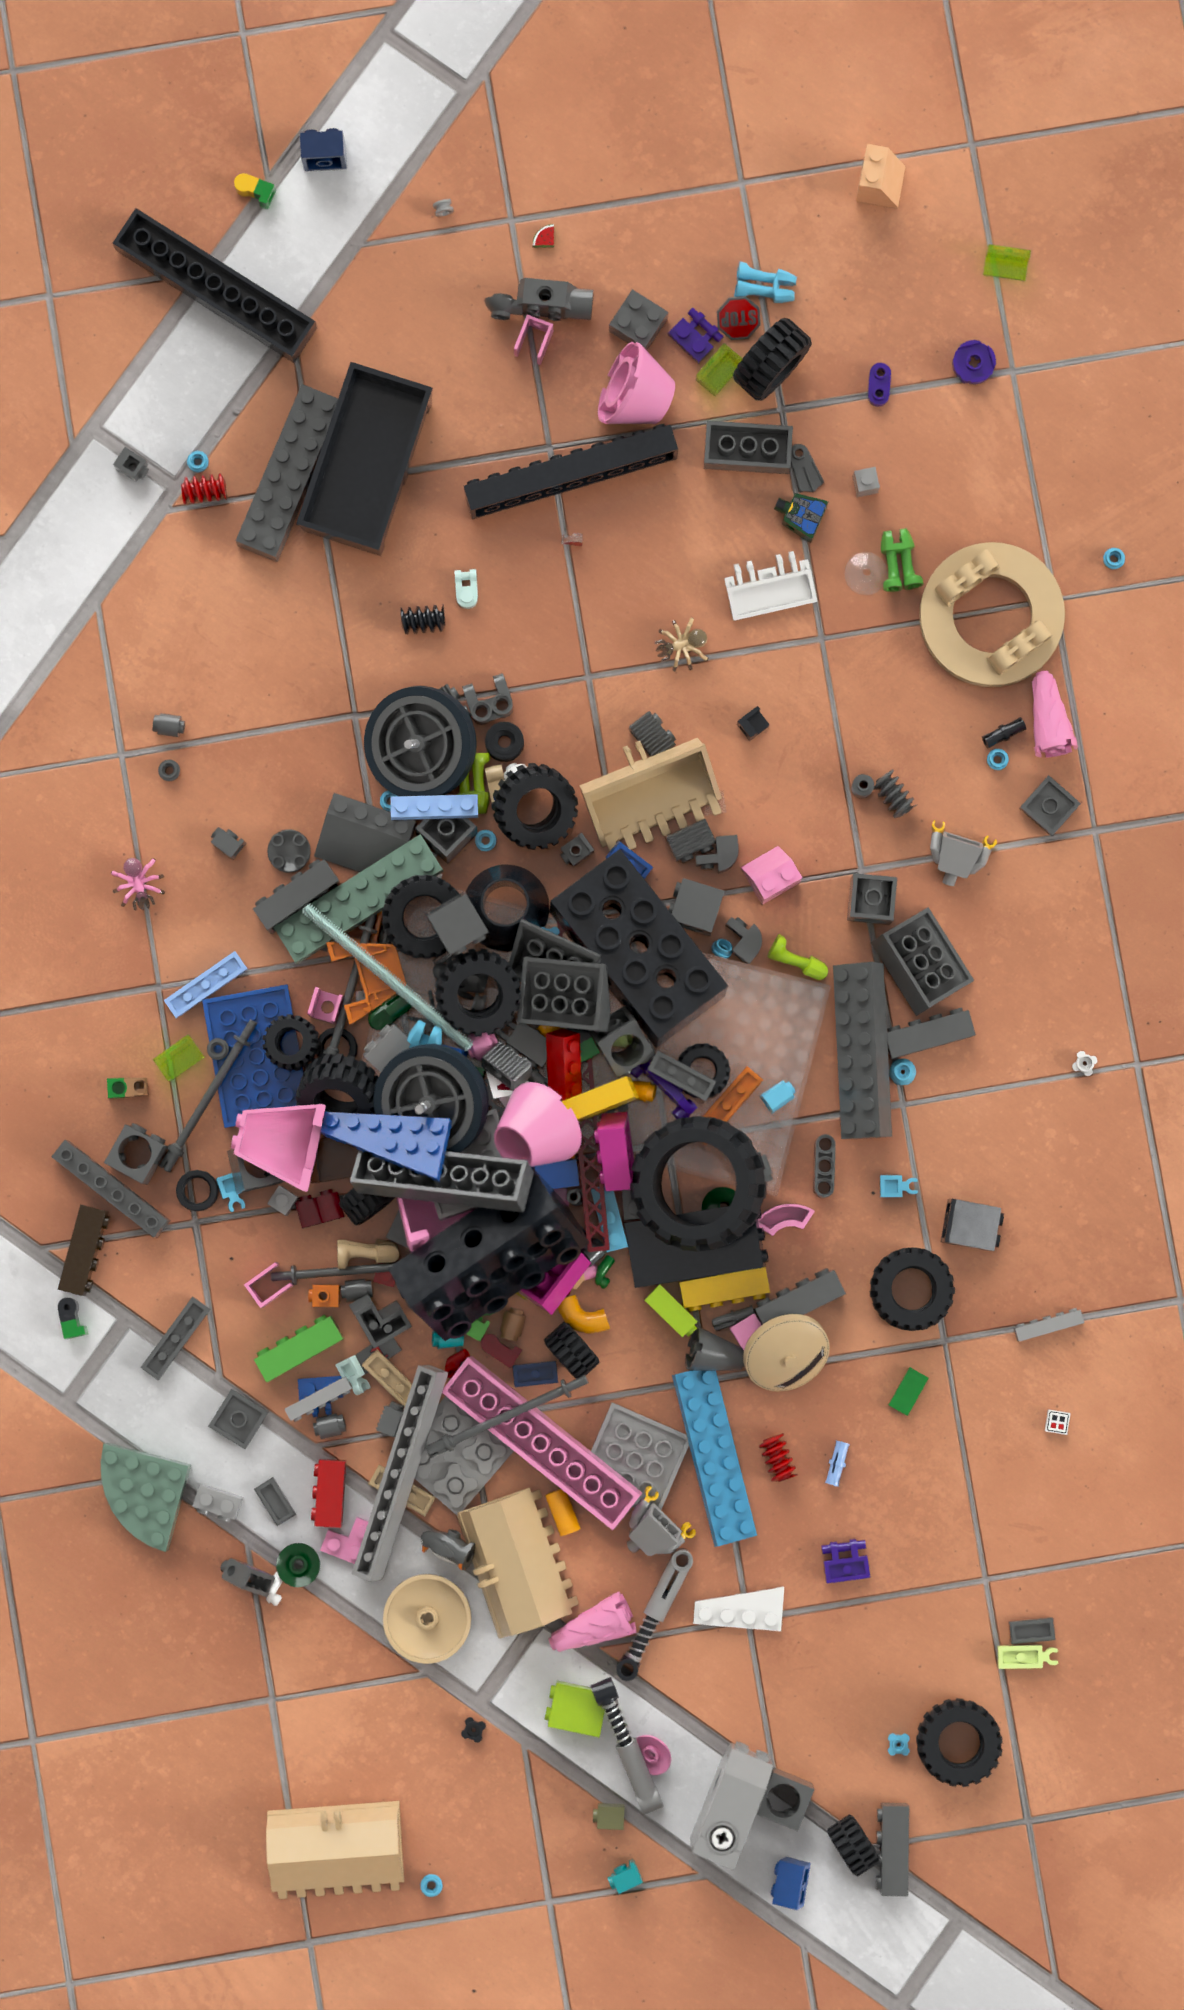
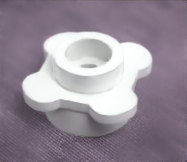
(1090, 1060)

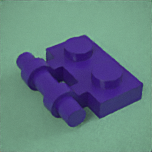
(691, 340)
(845, 1568)

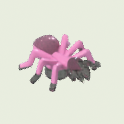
(137, 879)

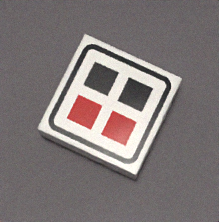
(1057, 1422)

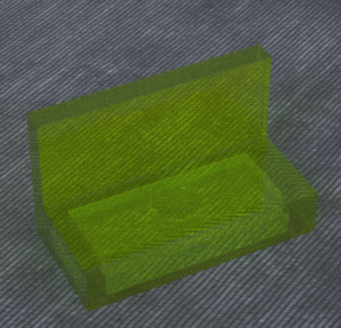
(1006, 262)

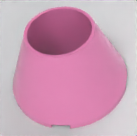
(637, 389)
(537, 1127)

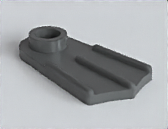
(805, 470)

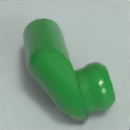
(602, 1270)

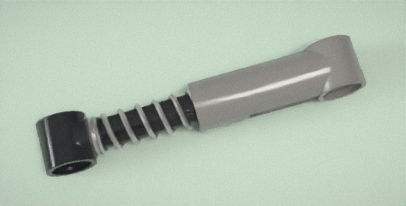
(656, 1611)
(627, 1748)

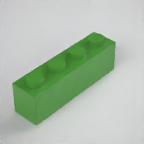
(298, 1349)

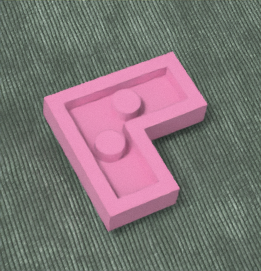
(343, 1546)

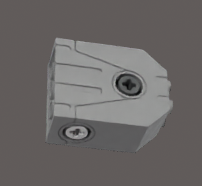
(731, 1805)

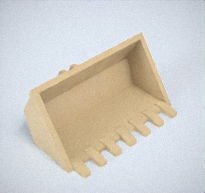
(652, 793)
(516, 1563)
(334, 1848)

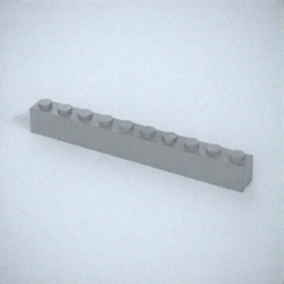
(400, 1473)

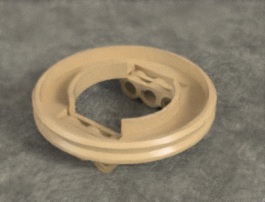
(1020, 655)

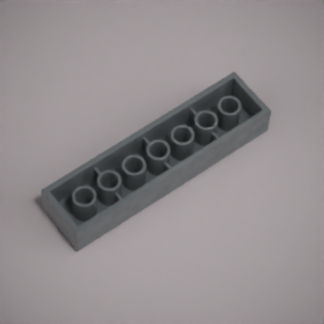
(287, 475)
(862, 1050)
(463, 1181)

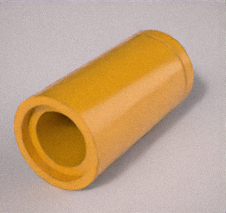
(562, 1512)

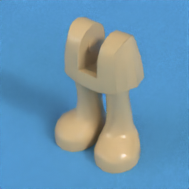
(382, 1251)

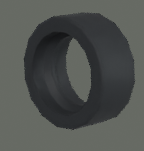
(346, 1034)
(180, 1190)

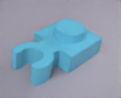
(893, 1186)
(227, 1190)

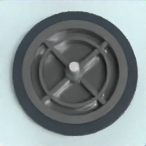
(420, 742)
(435, 1084)

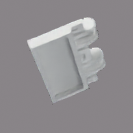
(770, 591)

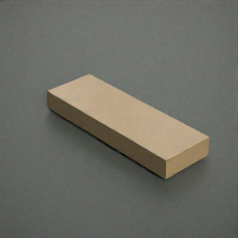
(388, 1376)
(418, 1499)

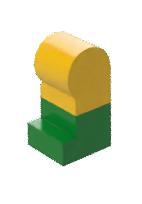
(259, 189)

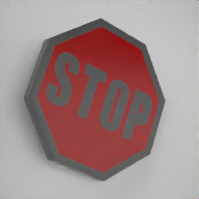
(738, 317)

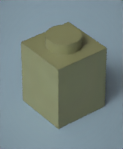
(609, 1816)

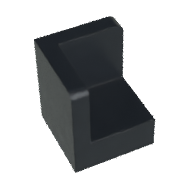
(752, 723)

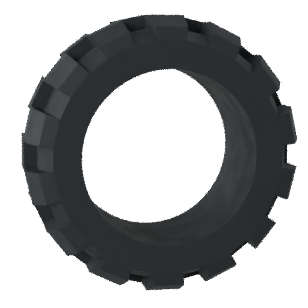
(648, 1192)

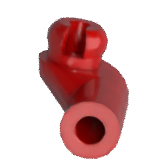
(453, 1362)

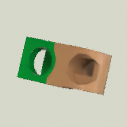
(126, 1087)

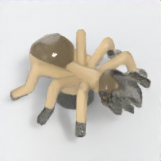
(684, 644)

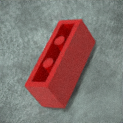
(564, 1063)
(329, 1493)

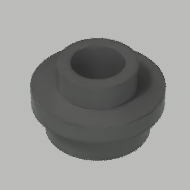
(162, 770)
(212, 1044)

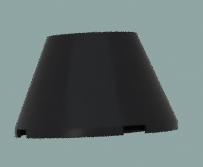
(502, 936)

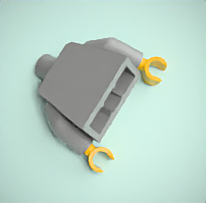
(958, 854)
(654, 1530)

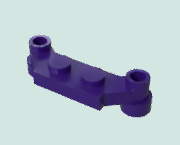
(684, 1107)

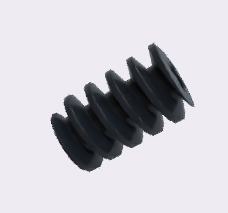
(423, 619)

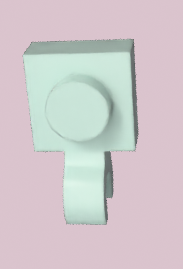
(353, 1371)

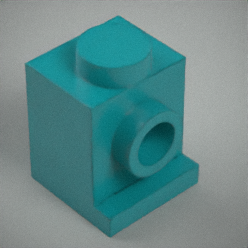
(625, 1877)

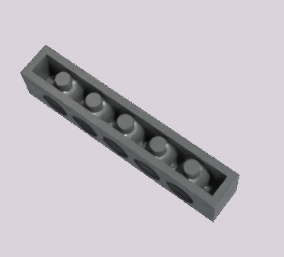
(110, 1188)

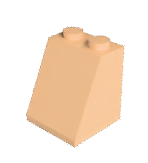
(880, 177)

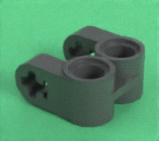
(489, 704)

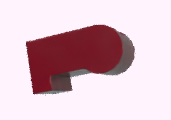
(491, 1344)

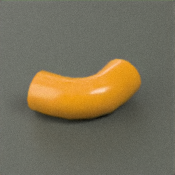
(582, 1320)

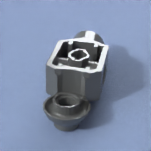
(563, 301)

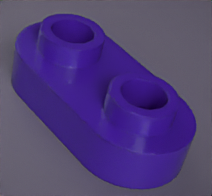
(879, 383)

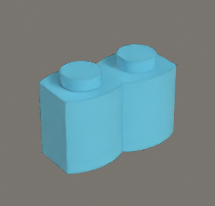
(778, 1096)

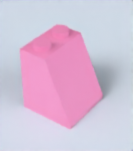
(771, 874)

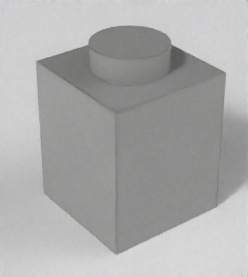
(866, 482)
(283, 1200)

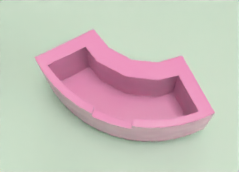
(783, 1216)

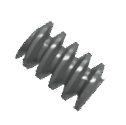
(894, 794)

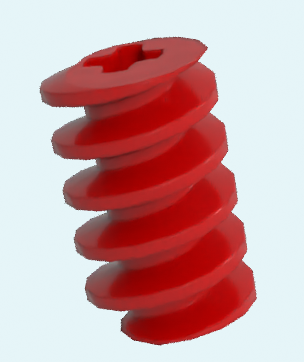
(203, 488)
(777, 1458)

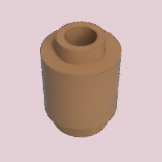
(512, 1324)

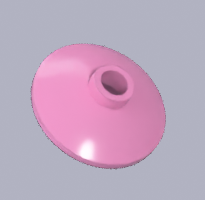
(655, 1754)

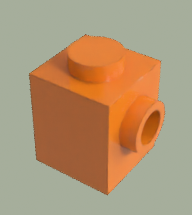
(324, 1296)

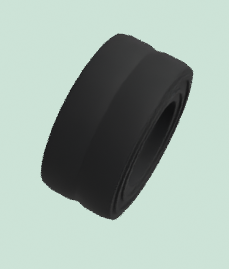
(504, 729)

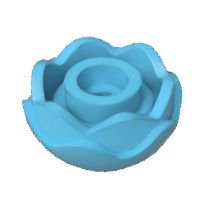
(896, 1075)

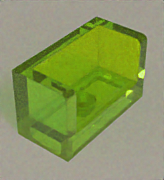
(718, 369)
(179, 1058)

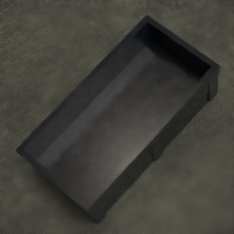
(365, 458)

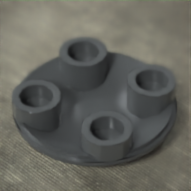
(289, 851)

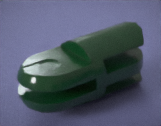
(388, 1012)

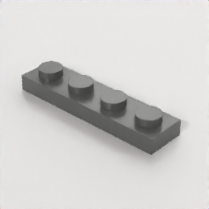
(175, 1338)

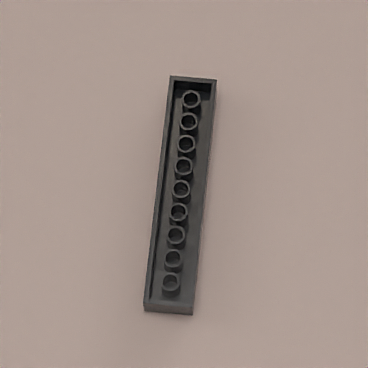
(215, 285)
(571, 471)

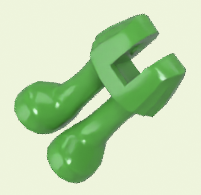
(891, 551)

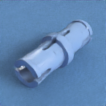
(837, 1463)

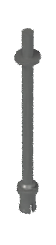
(333, 1048)
(175, 1149)
(295, 1274)
(449, 1442)

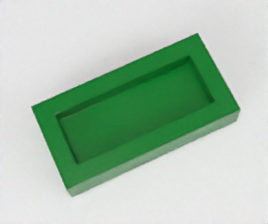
(908, 1391)

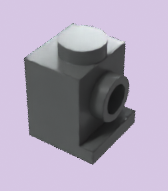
(129, 458)
(227, 842)
(585, 850)

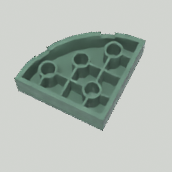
(144, 1492)

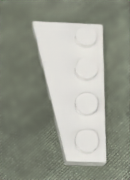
(744, 1610)

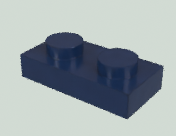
(535, 1374)

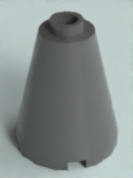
(712, 1353)

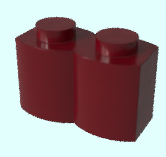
(319, 1209)

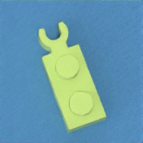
(1024, 1656)

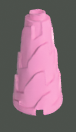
(1051, 725)
(598, 1624)

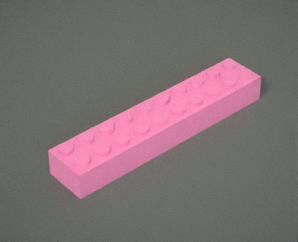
(543, 1443)

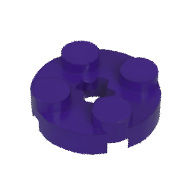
(980, 352)

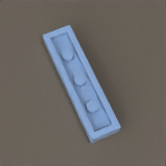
(434, 807)
(205, 984)

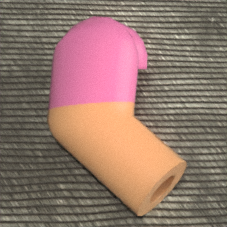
(588, 1274)

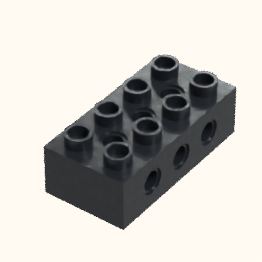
(634, 975)
(487, 1260)

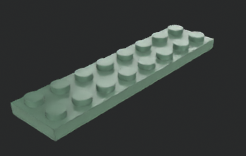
(357, 898)

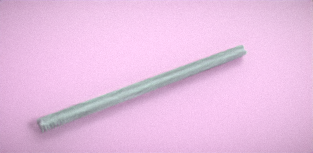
(385, 976)

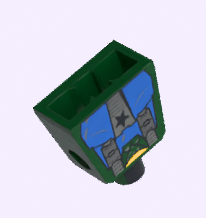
(802, 514)

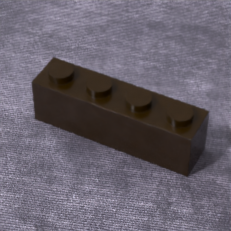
(83, 1250)

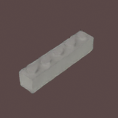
(1048, 1324)
(318, 1399)

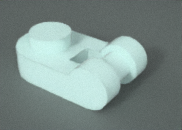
(466, 595)

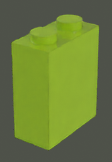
(671, 1311)
(574, 1709)

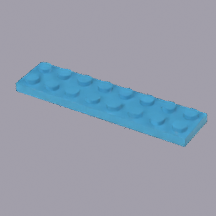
(714, 1456)

